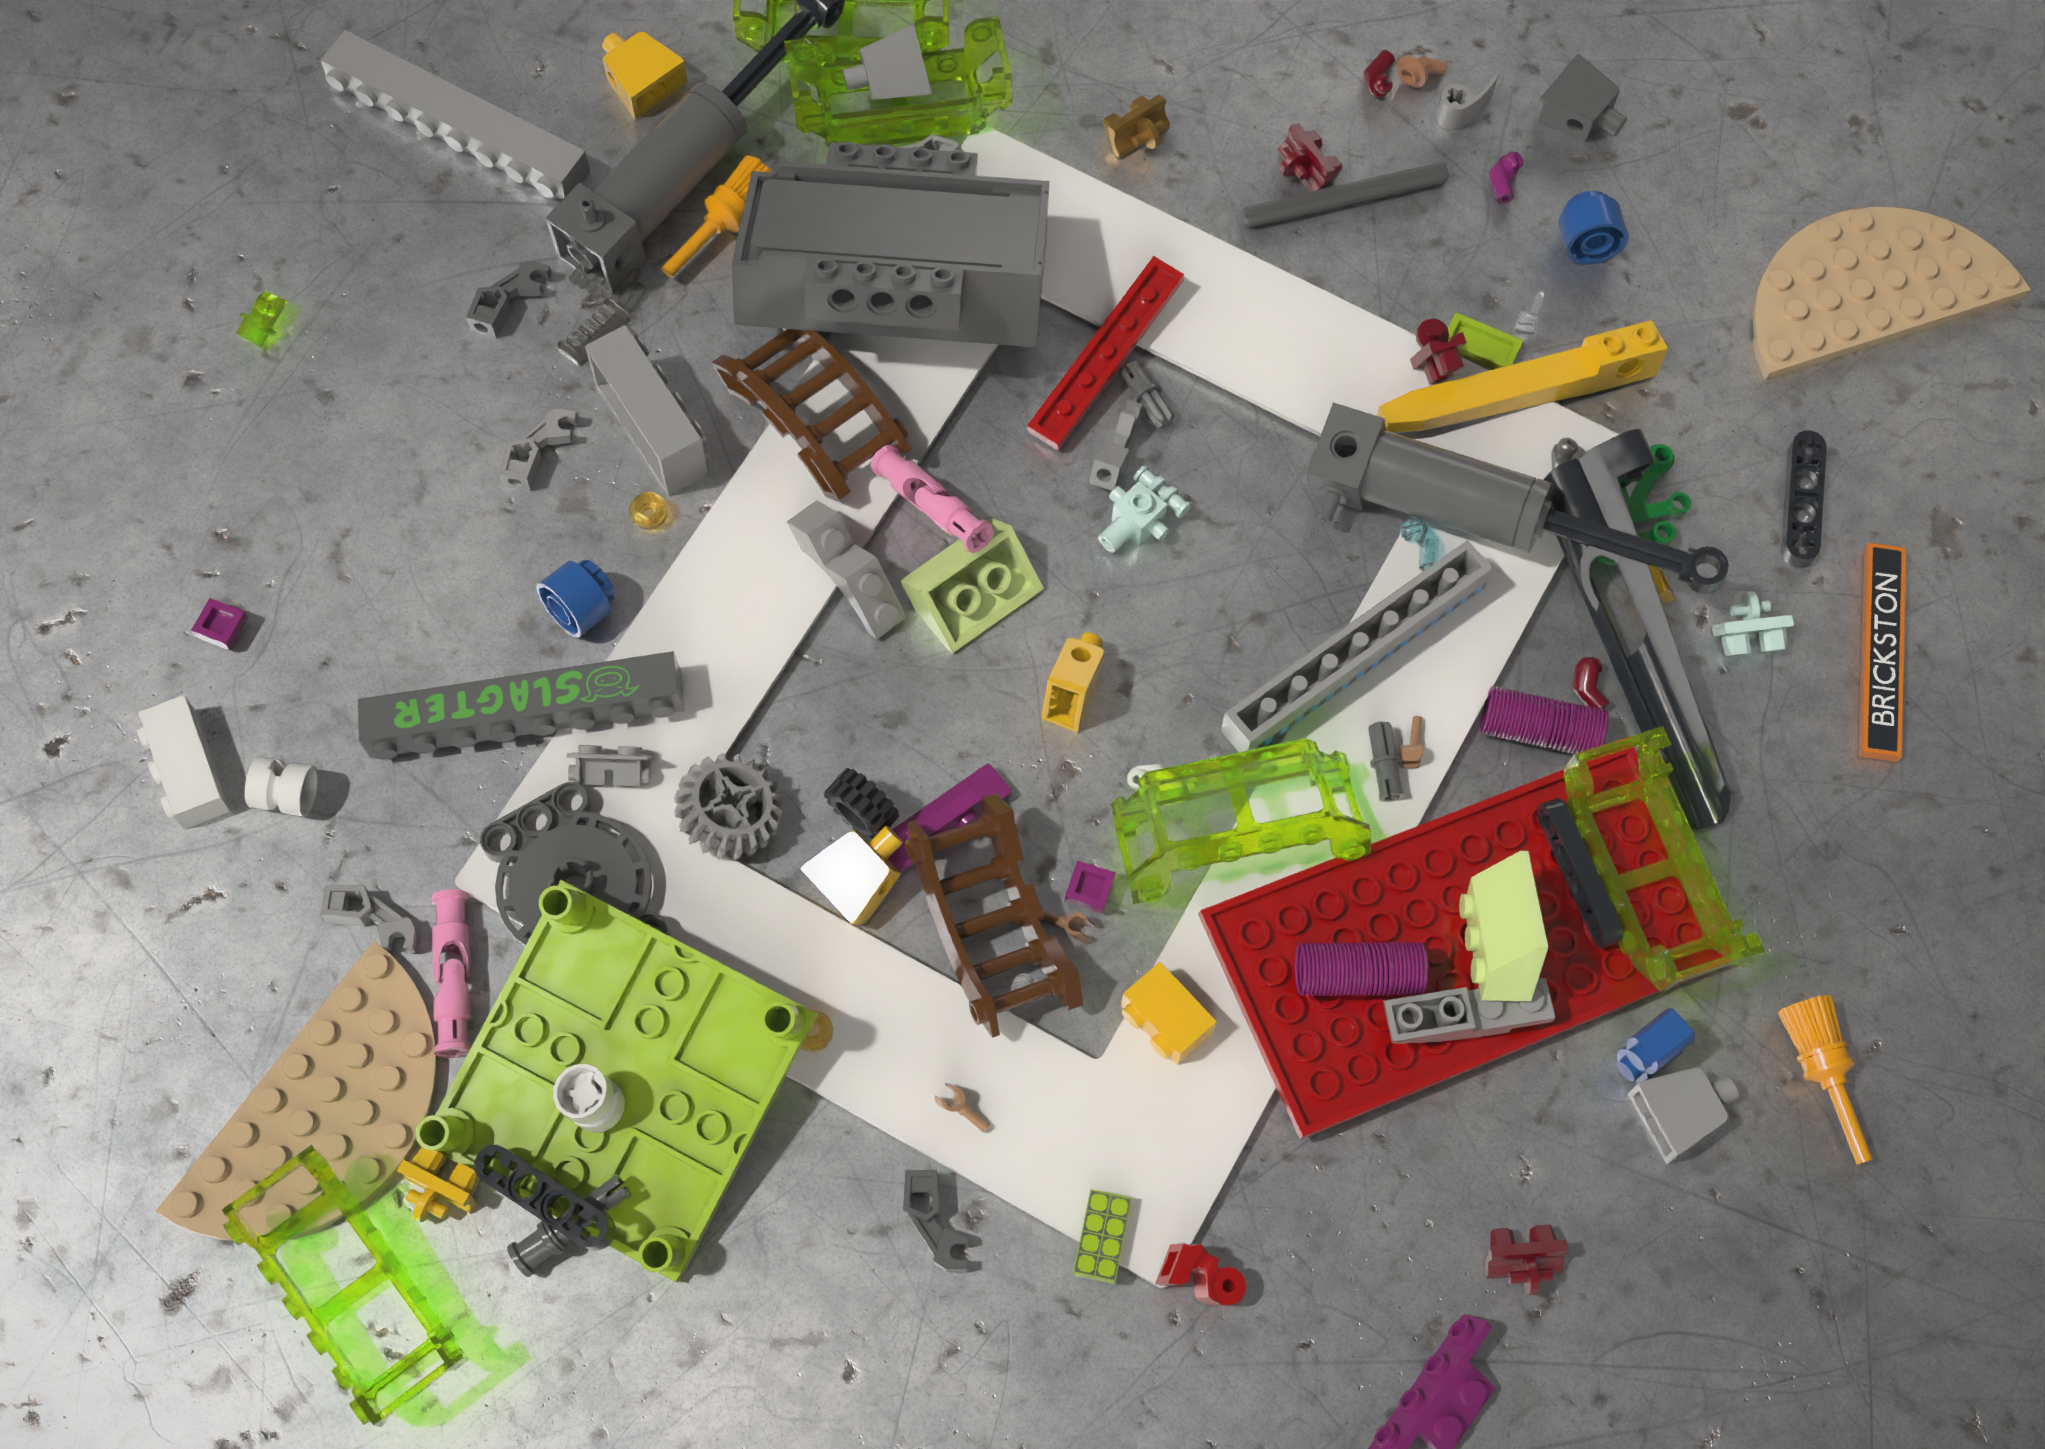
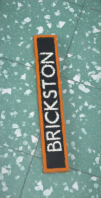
(1882, 652)

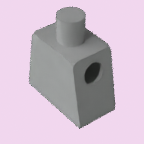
(891, 67)
(1682, 1108)

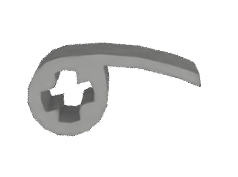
(1460, 105)

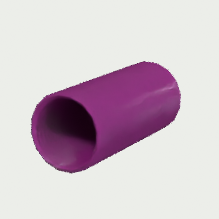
(1533, 717)
(1353, 970)

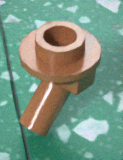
(1414, 70)

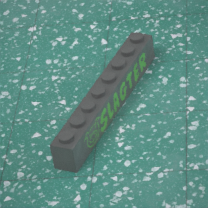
(520, 705)

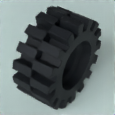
(861, 803)

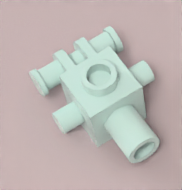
(1142, 510)

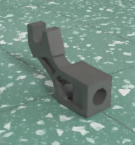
(520, 282)
(940, 1243)

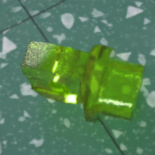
(262, 318)

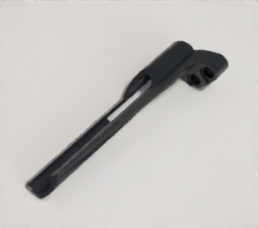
(1655, 673)

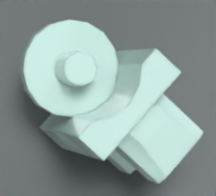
(1735, 634)

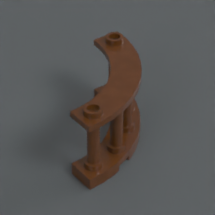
(780, 409)
(1023, 909)

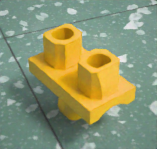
(423, 1173)

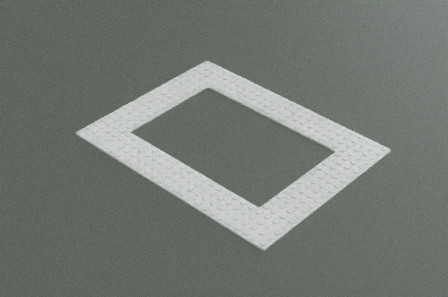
(750, 596)

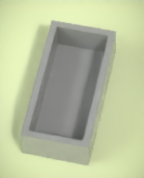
(648, 409)

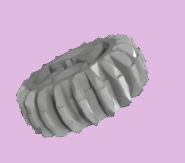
(730, 787)

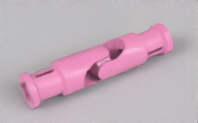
(931, 498)
(453, 999)

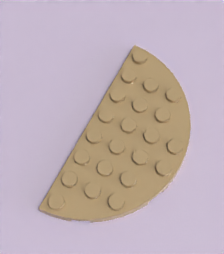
(1871, 281)
(345, 1085)

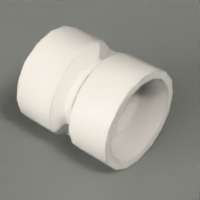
(288, 787)
(588, 1098)

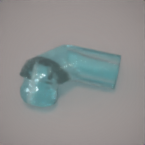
(1428, 542)

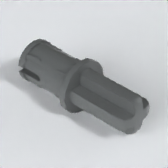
(1148, 395)
(1385, 761)

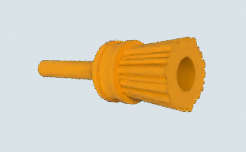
(724, 213)
(1826, 1061)

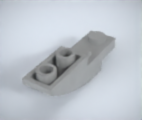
(1463, 1015)

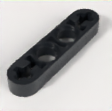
(1808, 499)
(1580, 873)
(546, 1194)

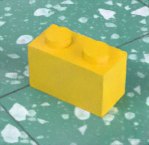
(1167, 1014)

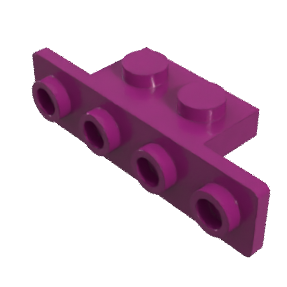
(952, 809)
(1443, 1396)

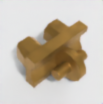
(1137, 127)

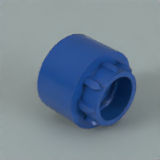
(1592, 228)
(577, 596)

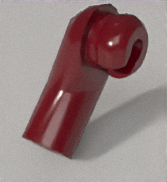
(1375, 74)
(1585, 683)

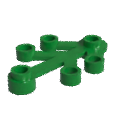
(1655, 510)

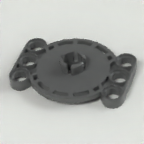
(562, 851)

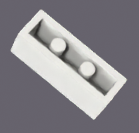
(182, 763)

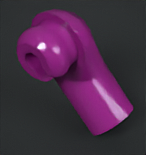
(1501, 175)

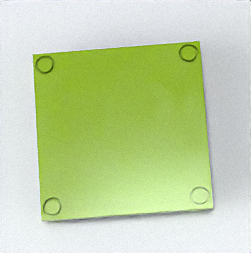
(665, 1023)

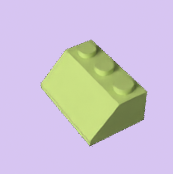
(968, 591)
(1505, 930)

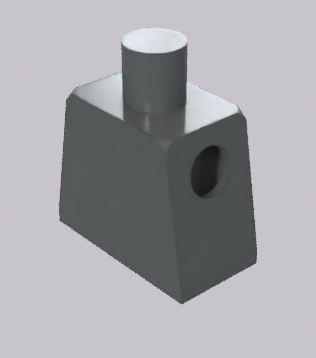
(1581, 102)

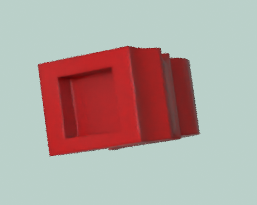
(1211, 1284)

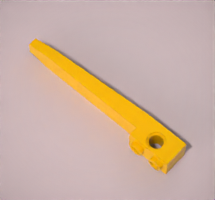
(1597, 365)

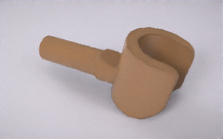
(1412, 753)
(1070, 924)
(958, 1104)

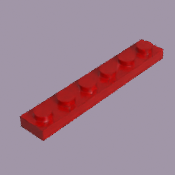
(1105, 353)

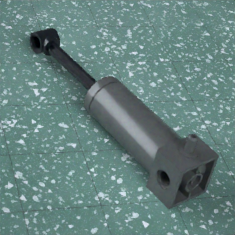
(667, 163)
(1469, 495)

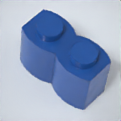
(1654, 1046)

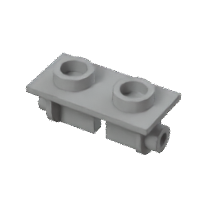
(626, 766)

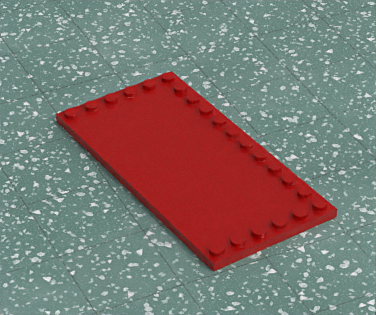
(1336, 1051)

